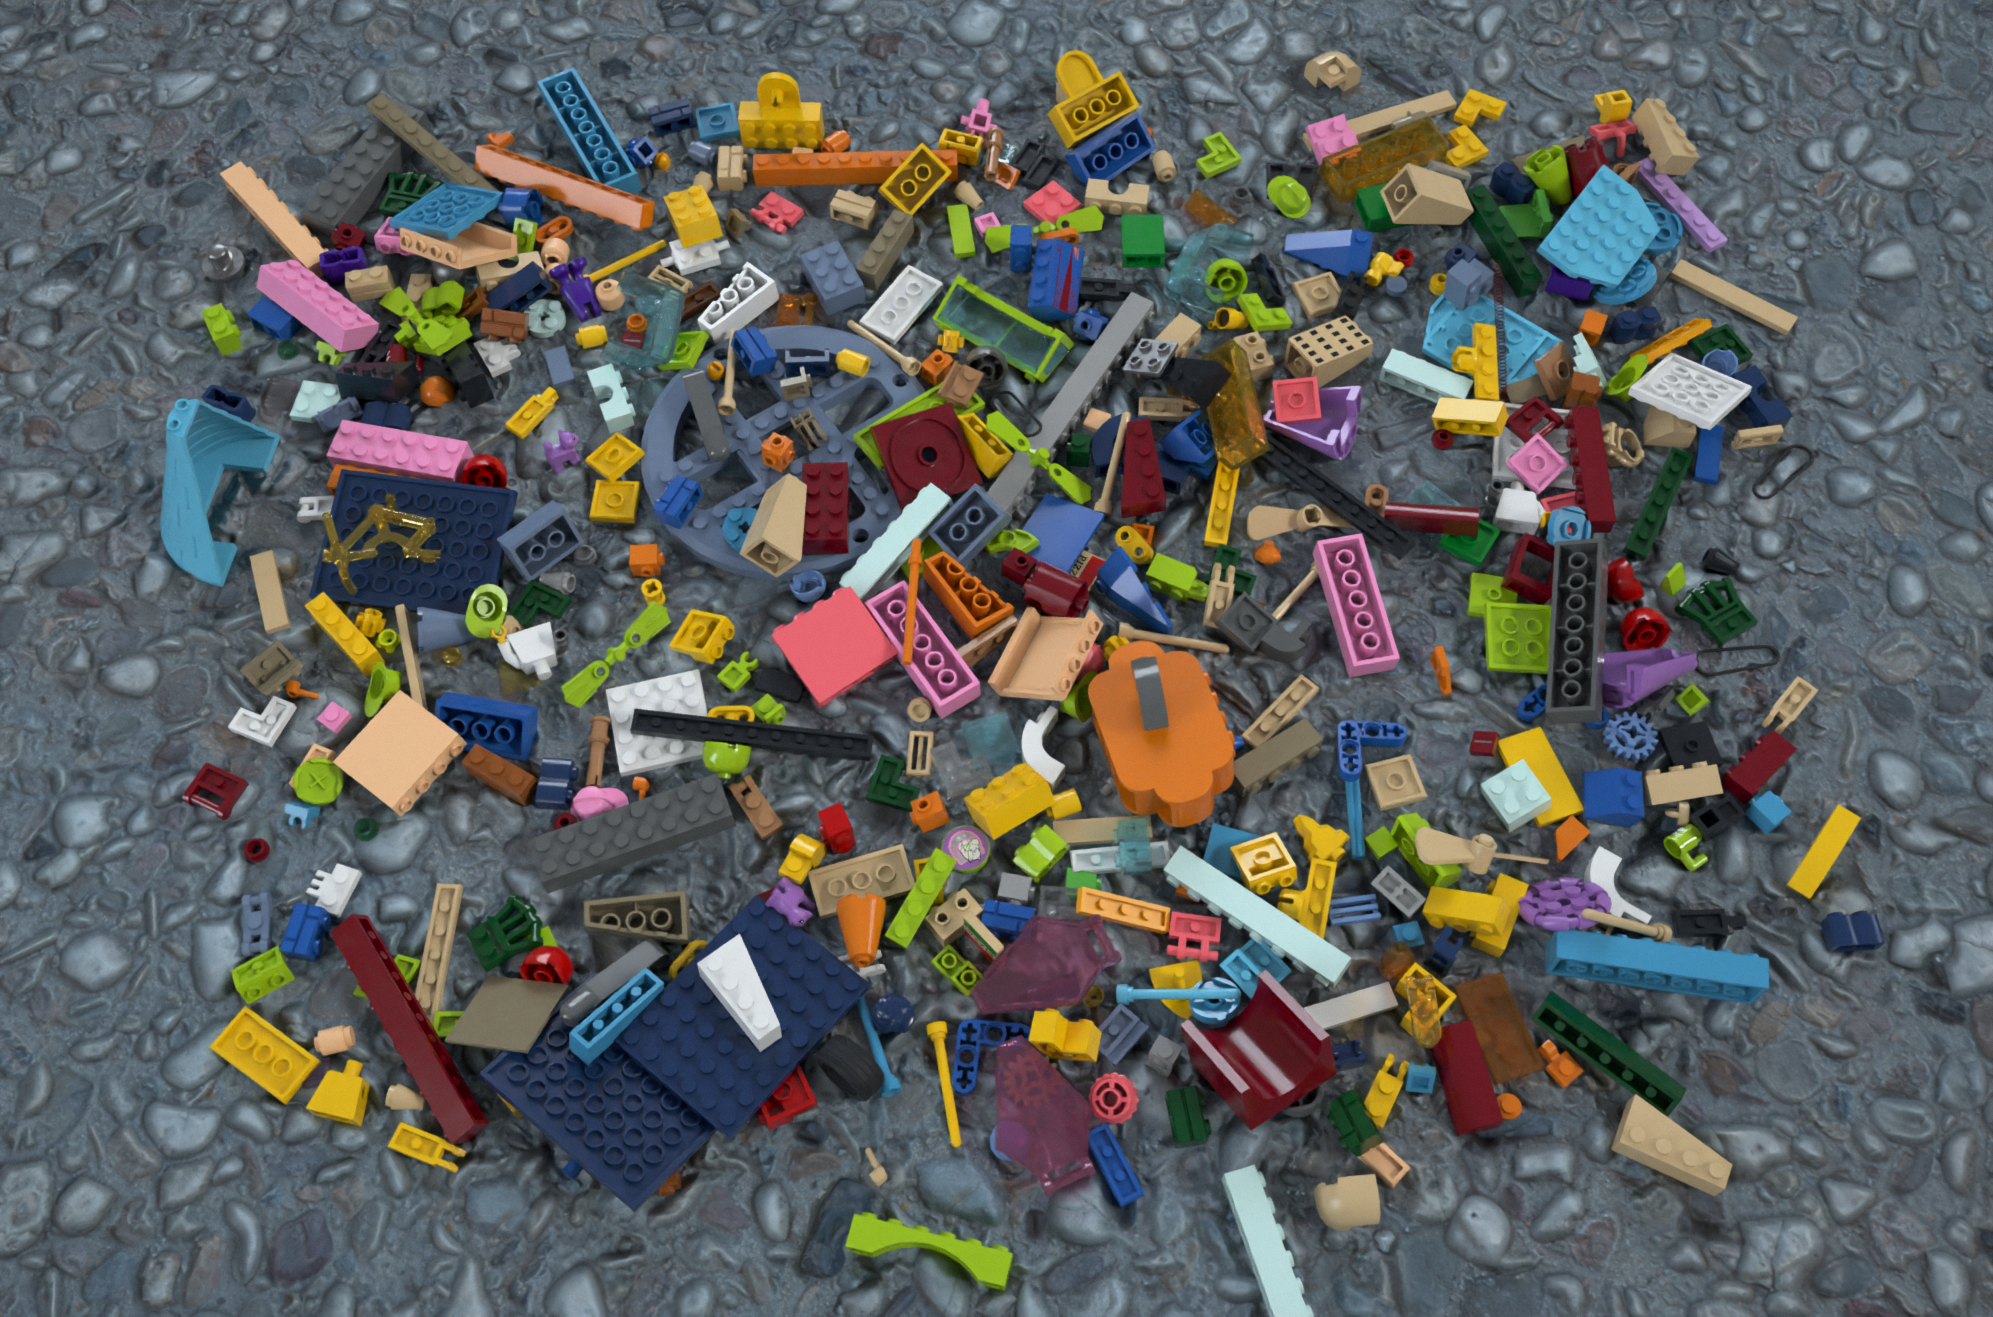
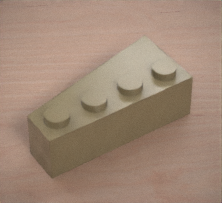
(653, 916)

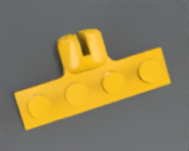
(1480, 361)
(1311, 905)

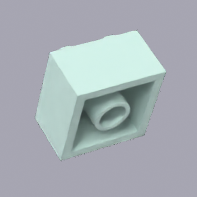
(1516, 795)

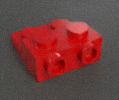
(787, 1101)

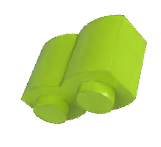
(442, 300)
(1040, 853)

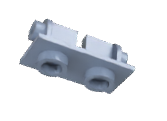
(332, 417)

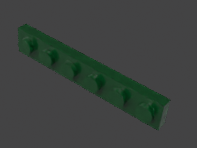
(1658, 504)

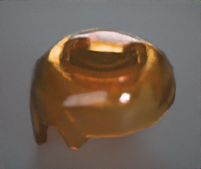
(1397, 961)

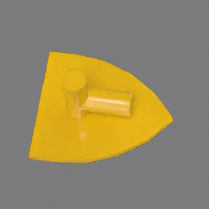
(1177, 976)

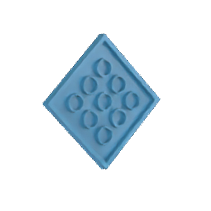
(447, 210)

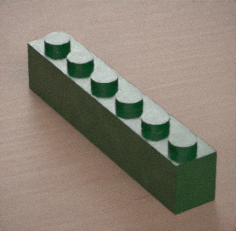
(1503, 243)
(1608, 1054)

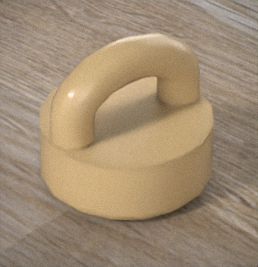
(919, 709)
(1681, 813)

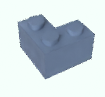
(1467, 282)

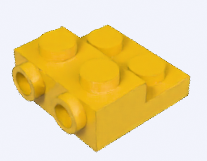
(703, 636)
(1264, 863)

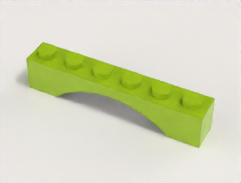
(874, 1237)

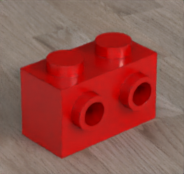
(836, 829)

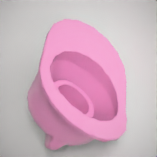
(595, 801)

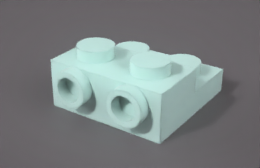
(1586, 360)

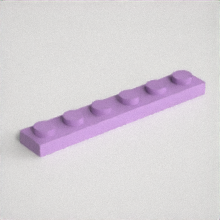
(1677, 202)

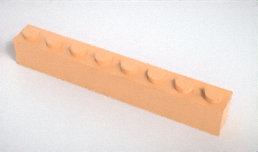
(274, 216)

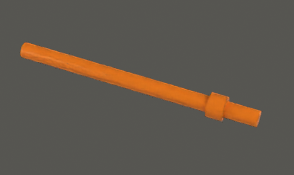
(914, 563)

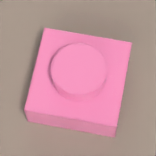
(985, 221)
(334, 718)

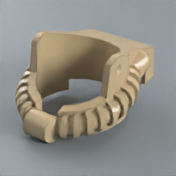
(1612, 441)

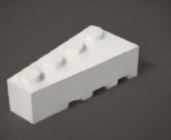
(739, 304)
(739, 989)

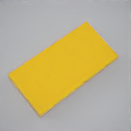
(1539, 756)
(265, 1054)

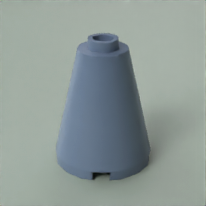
(441, 629)

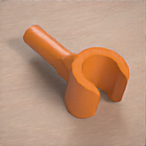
(293, 690)
(641, 785)

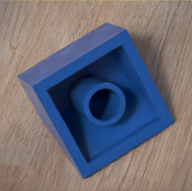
(1613, 796)

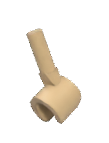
(878, 1175)

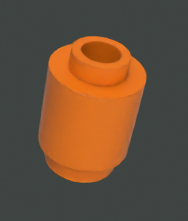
(836, 142)

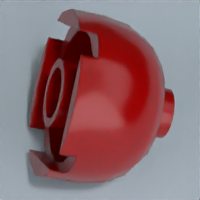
(485, 471)
(1622, 584)
(1643, 629)
(547, 965)

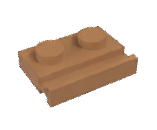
(960, 385)

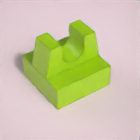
(406, 335)
(327, 350)

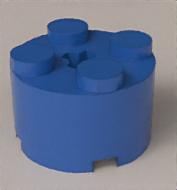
(522, 204)

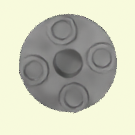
(223, 263)

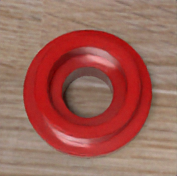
(1405, 256)

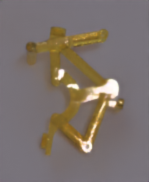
(380, 516)

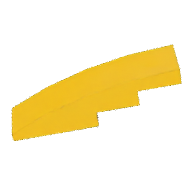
(1823, 851)

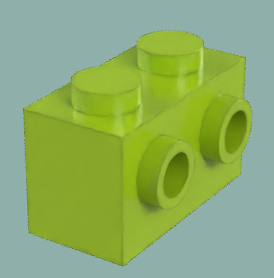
(222, 329)

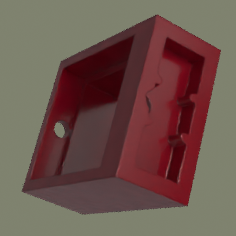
(1522, 584)

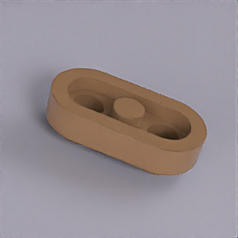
(1379, 492)

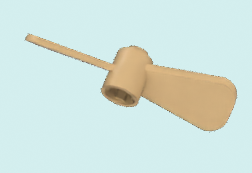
(1271, 521)
(1476, 855)

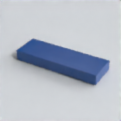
(1708, 455)
(1114, 1165)

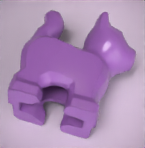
(562, 451)
(786, 899)

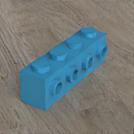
(613, 1016)

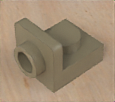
(797, 386)

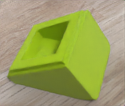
(1674, 580)
(1692, 699)

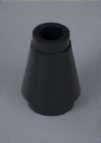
(1719, 561)

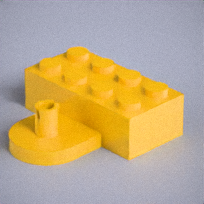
(1091, 100)
(780, 117)

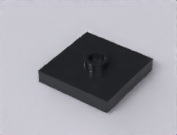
(1690, 745)

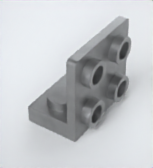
(1148, 359)

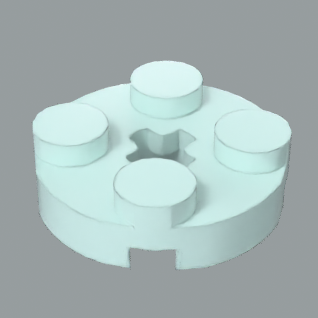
(542, 308)

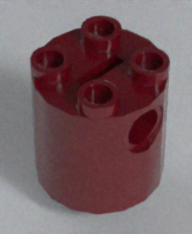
(1584, 162)
(1056, 591)

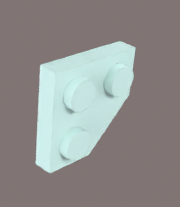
(314, 398)

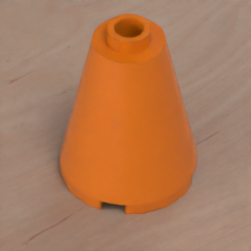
(861, 926)

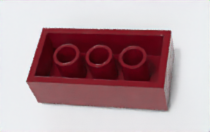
(826, 508)

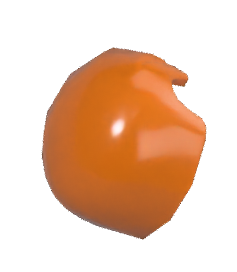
(437, 391)

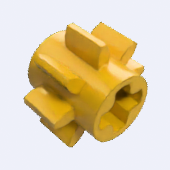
(950, 341)
(370, 622)
(1112, 644)

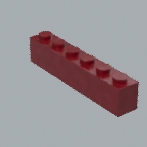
(1590, 467)

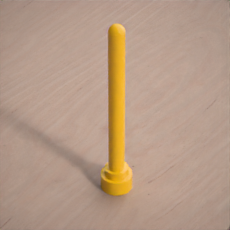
(626, 261)
(937, 1032)

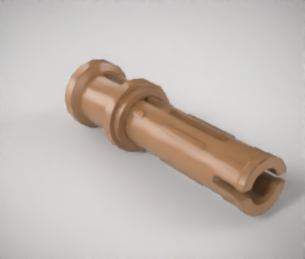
(993, 148)
(598, 742)

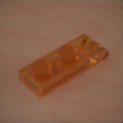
(1208, 210)

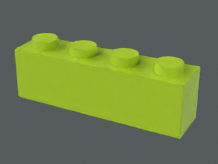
(920, 898)

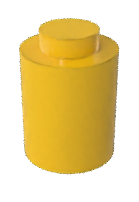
(853, 362)
(1066, 804)

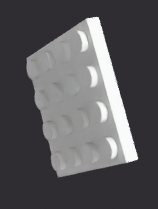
(1690, 391)
(1508, 444)
(673, 694)

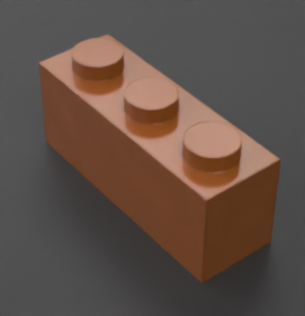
(500, 775)

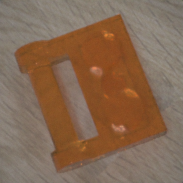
(789, 309)

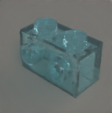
(1133, 847)

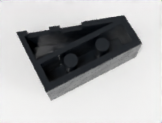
(467, 375)
(1195, 379)
(378, 380)

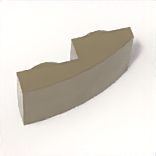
(1525, 389)

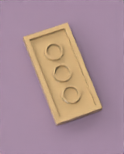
(878, 873)

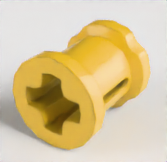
(653, 591)

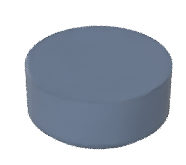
(1396, 286)

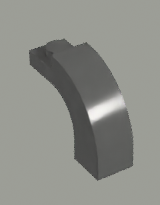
(1150, 693)

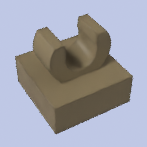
(737, 223)

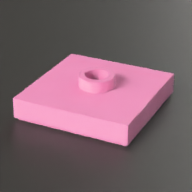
(1536, 464)

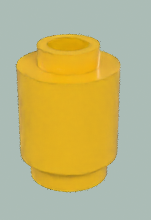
(591, 336)

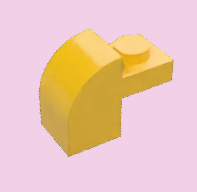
(1613, 106)
(803, 855)

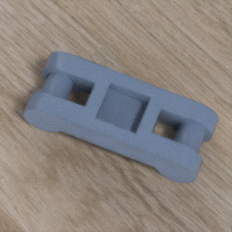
(257, 923)

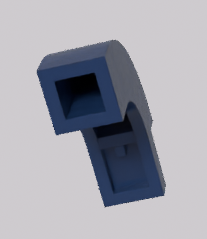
(1104, 443)

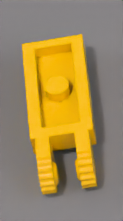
(1384, 1091)
(424, 1146)

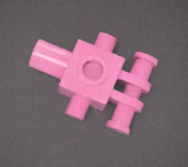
(979, 120)

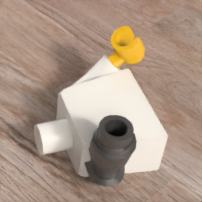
(1515, 508)
(534, 648)

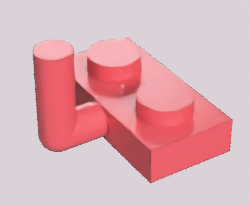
(1617, 129)

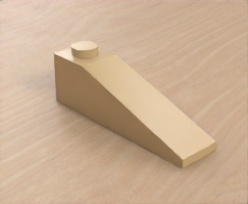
(1667, 430)

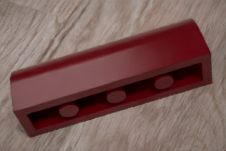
(1433, 518)
(1466, 1080)

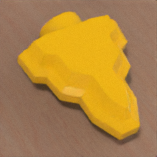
(1320, 840)

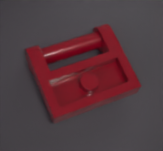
(1529, 416)
(218, 783)

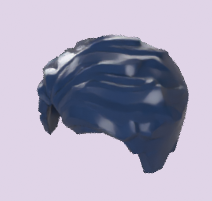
(893, 1014)

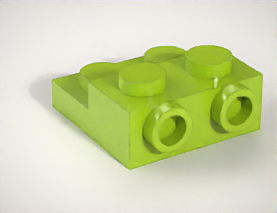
(459, 327)

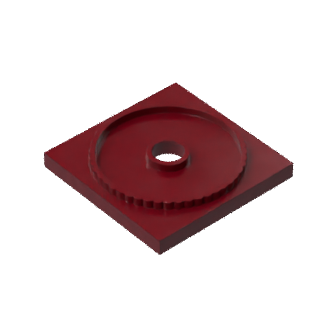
(901, 446)

